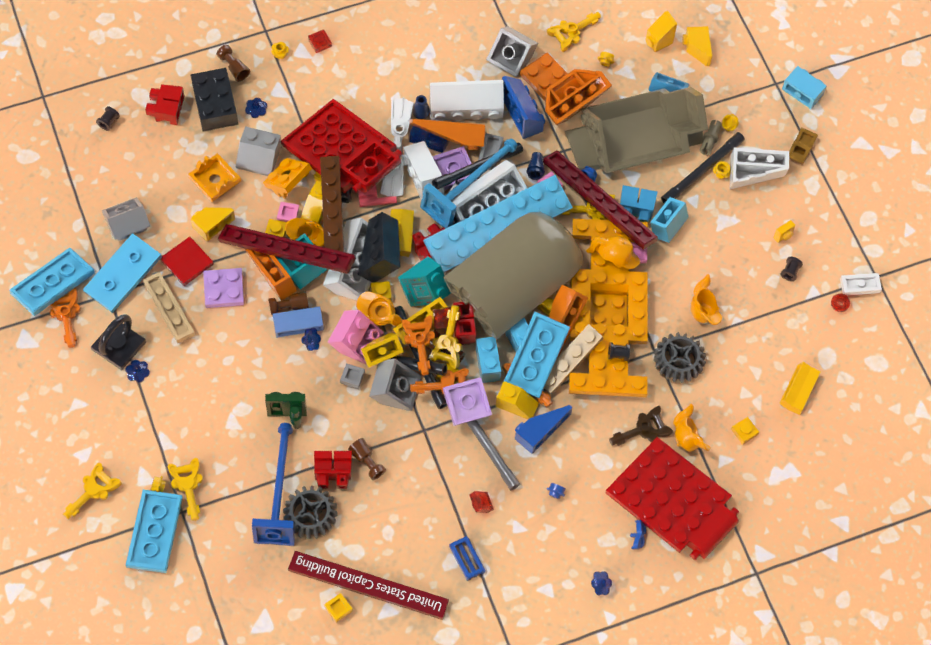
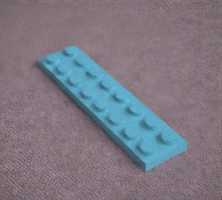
(464, 238)

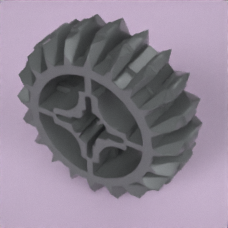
(673, 346)
(323, 502)

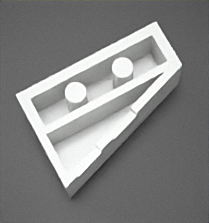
(420, 166)
(756, 166)

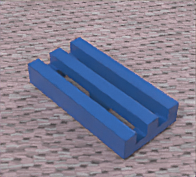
(474, 573)

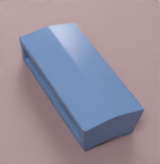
(297, 321)

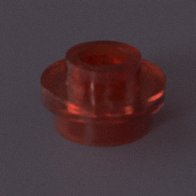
(840, 298)

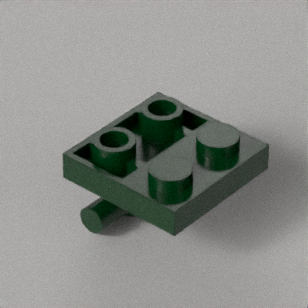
(287, 405)

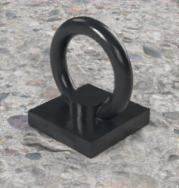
(119, 342)

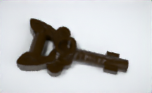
(644, 428)

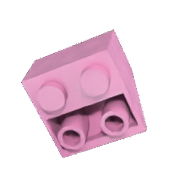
(353, 334)

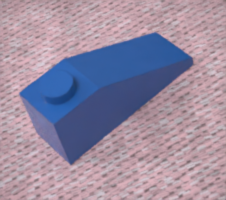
(540, 428)

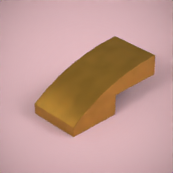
(802, 145)

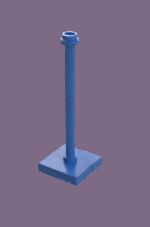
(275, 530)

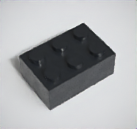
(214, 99)

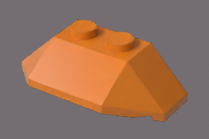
(573, 93)

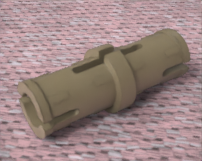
(710, 137)

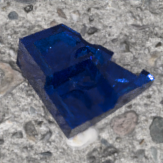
(431, 140)

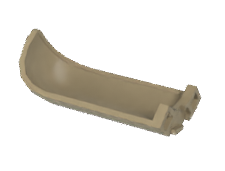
(516, 271)

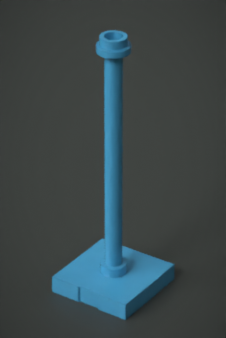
(440, 206)

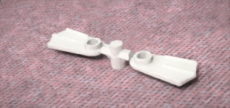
(400, 117)

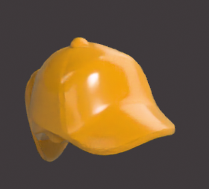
(298, 226)
(616, 250)
(704, 303)
(378, 309)
(686, 431)

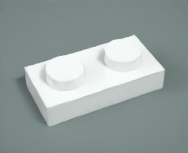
(861, 284)

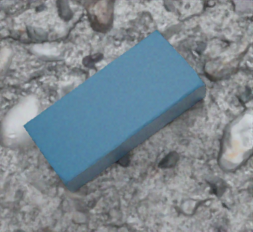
(662, 81)

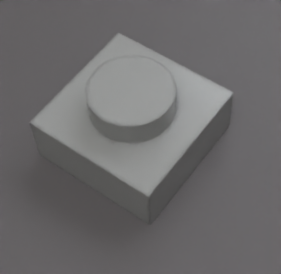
(352, 376)

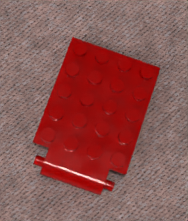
(336, 131)
(675, 500)

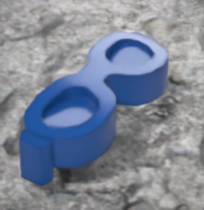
(639, 536)

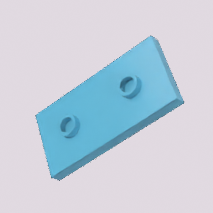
(122, 273)
(52, 281)
(537, 354)
(154, 531)

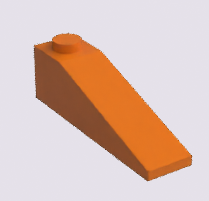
(463, 134)
(273, 273)
(567, 308)

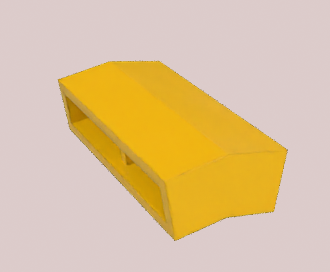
(405, 224)
(799, 388)

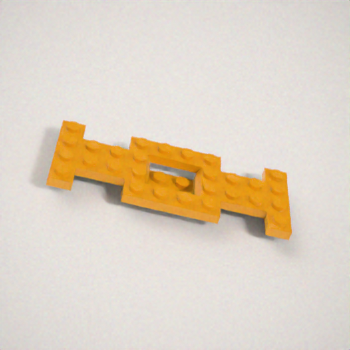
(606, 312)

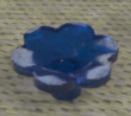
(256, 107)
(311, 339)
(137, 374)
(601, 583)

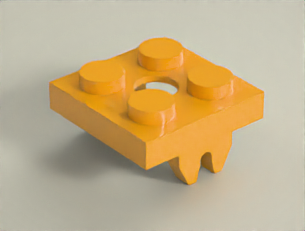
(214, 166)
(285, 183)

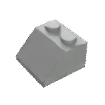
(511, 50)
(258, 151)
(126, 218)
(393, 383)

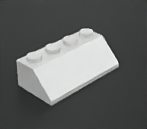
(466, 100)
(489, 190)
(350, 284)

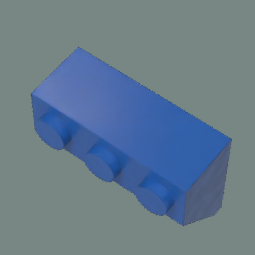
(522, 107)

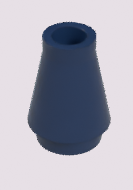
(421, 108)
(535, 168)

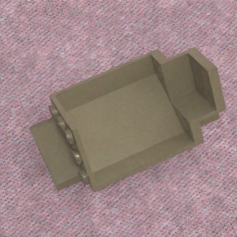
(638, 129)

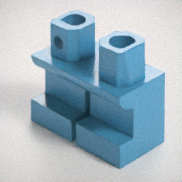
(645, 205)

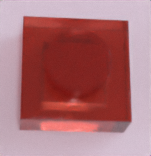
(320, 41)
(440, 317)
(481, 502)

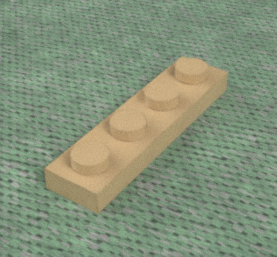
(168, 307)
(572, 357)

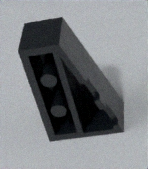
(380, 248)

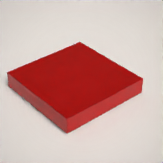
(186, 261)

